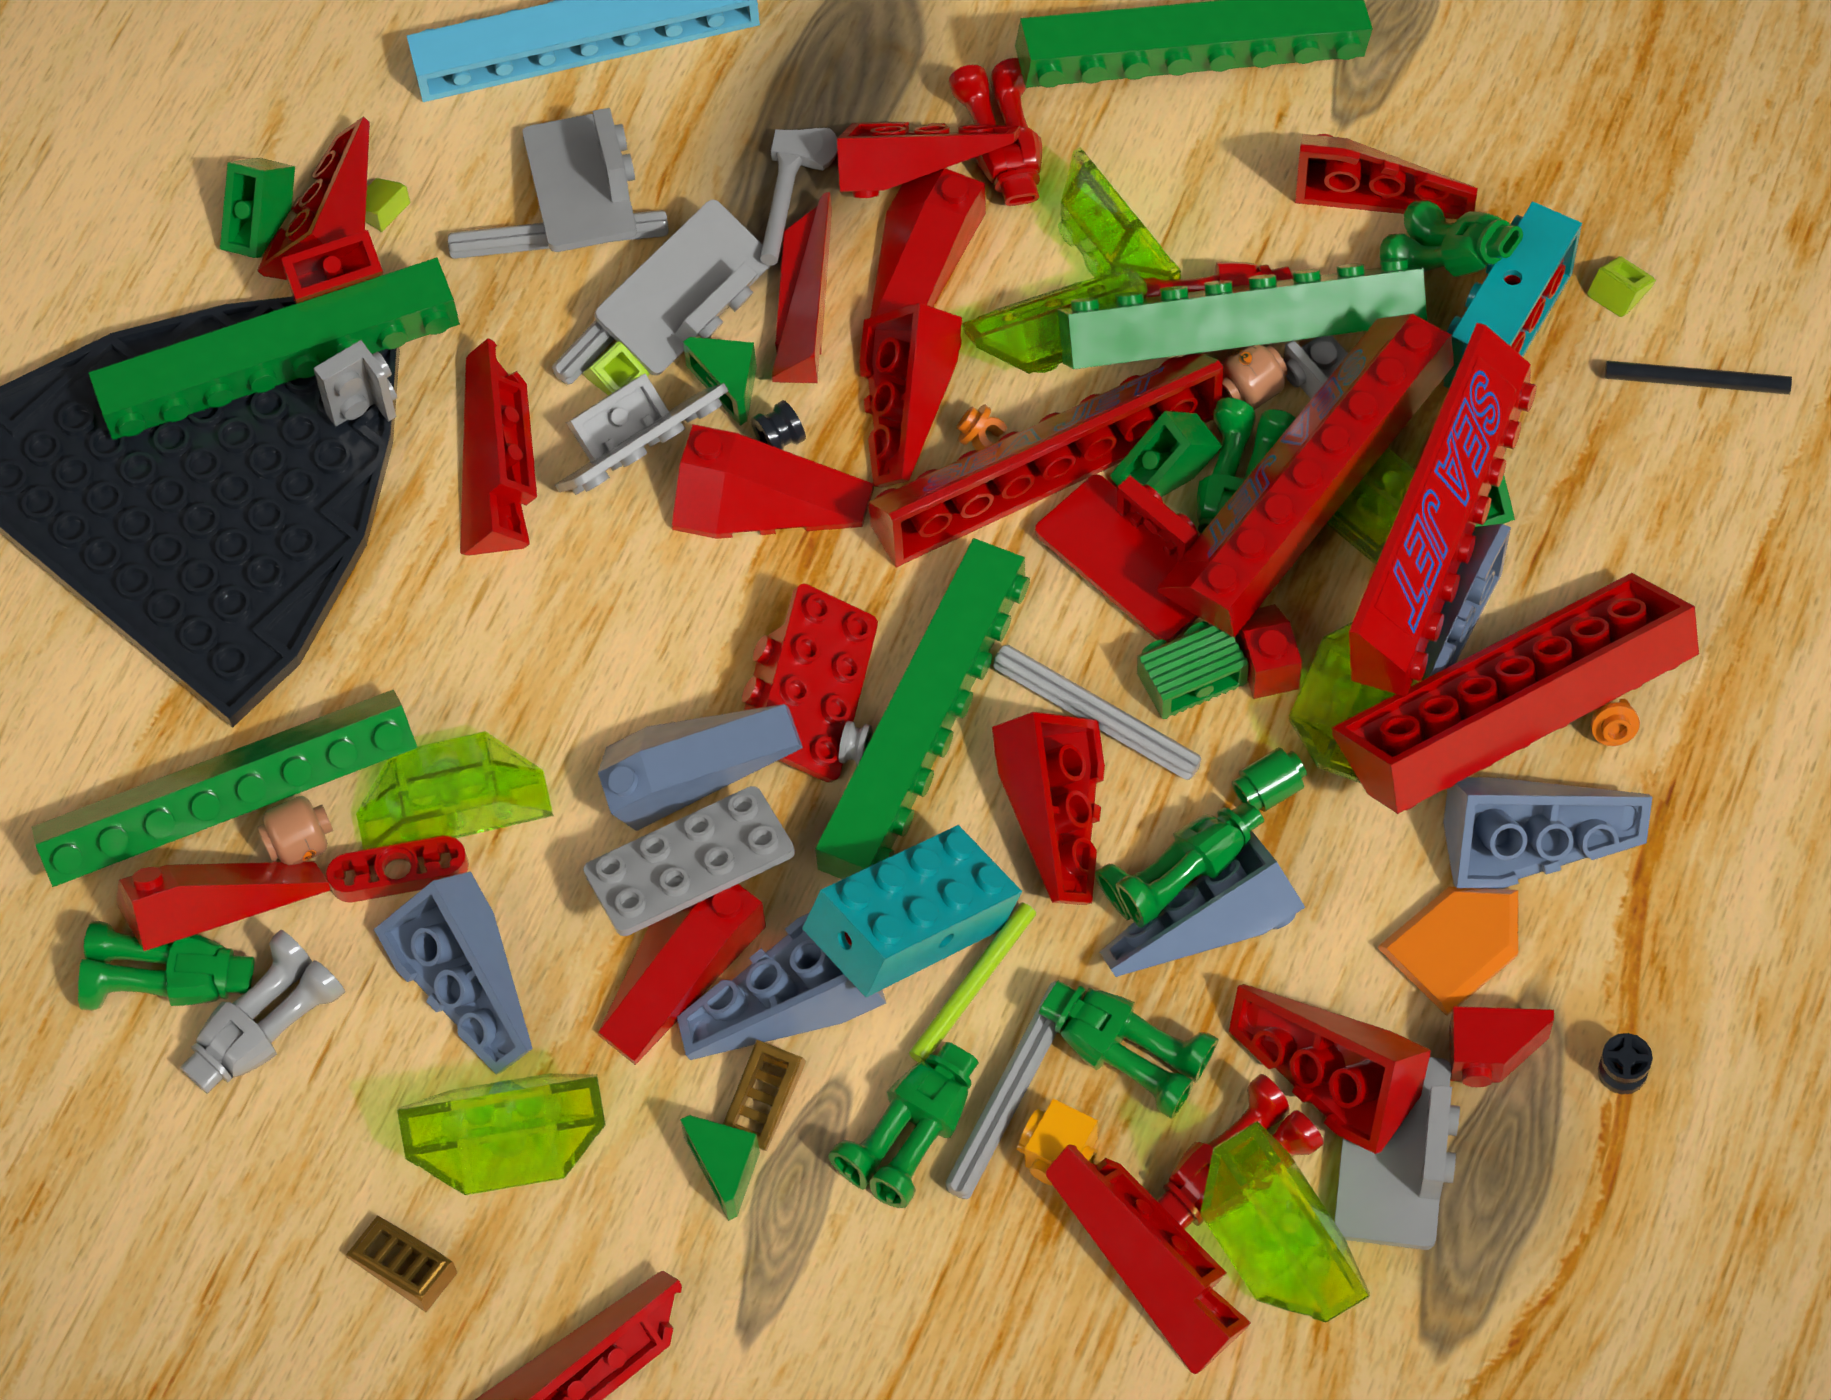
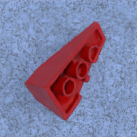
(908, 369)
(194, 898)

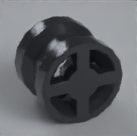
(779, 426)
(1628, 1052)

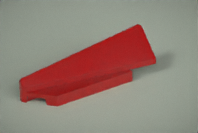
(803, 296)
(496, 456)
(1151, 1255)
(601, 1351)

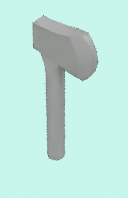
(793, 148)

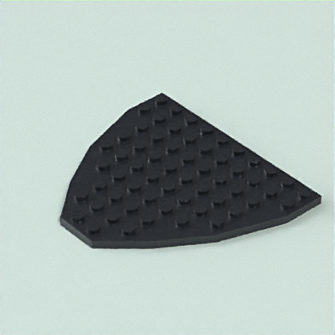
(202, 534)

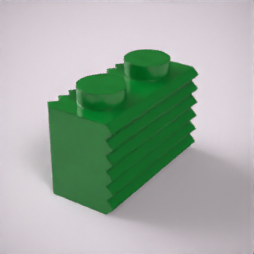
(1191, 668)

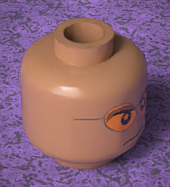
(1253, 374)
(295, 831)

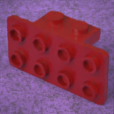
(1124, 547)
(816, 670)

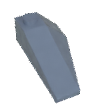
(1474, 590)
(690, 759)
(1522, 828)
(1211, 913)
(457, 957)
(776, 997)

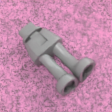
(234, 1042)

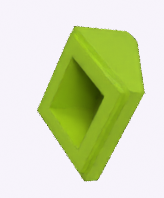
(385, 202)
(1620, 286)
(614, 369)

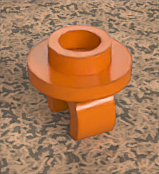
(974, 425)
(1615, 723)

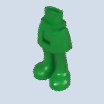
(1460, 246)
(1235, 423)
(1199, 848)
(194, 972)
(1098, 1022)
(928, 1097)

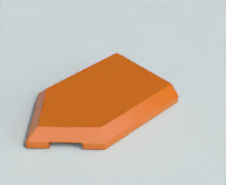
(1456, 943)

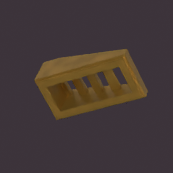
(783, 1059)
(430, 1286)

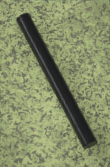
(1698, 377)

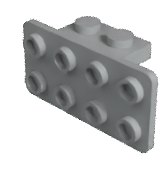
(582, 180)
(684, 287)
(624, 422)
(688, 860)
(1397, 1192)

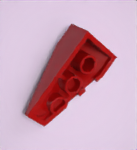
(888, 154)
(1363, 178)
(331, 205)
(926, 238)
(748, 486)
(1051, 781)
(677, 965)
(1345, 1067)

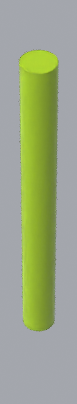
(972, 983)

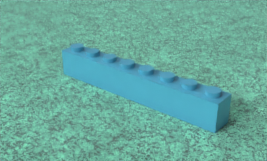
(561, 38)

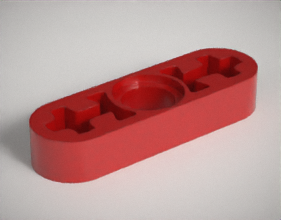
(380, 857)

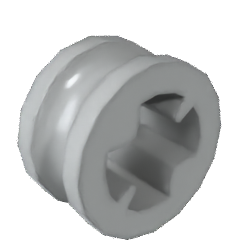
(854, 742)

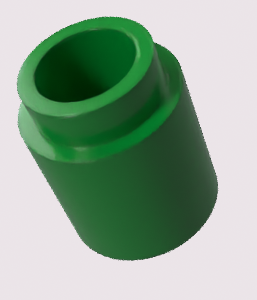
(1270, 779)

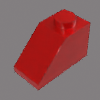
(331, 266)
(1270, 652)
(1494, 1041)

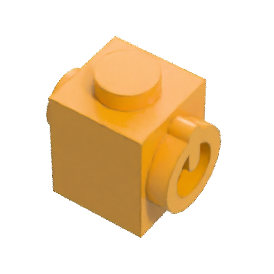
(1049, 1134)

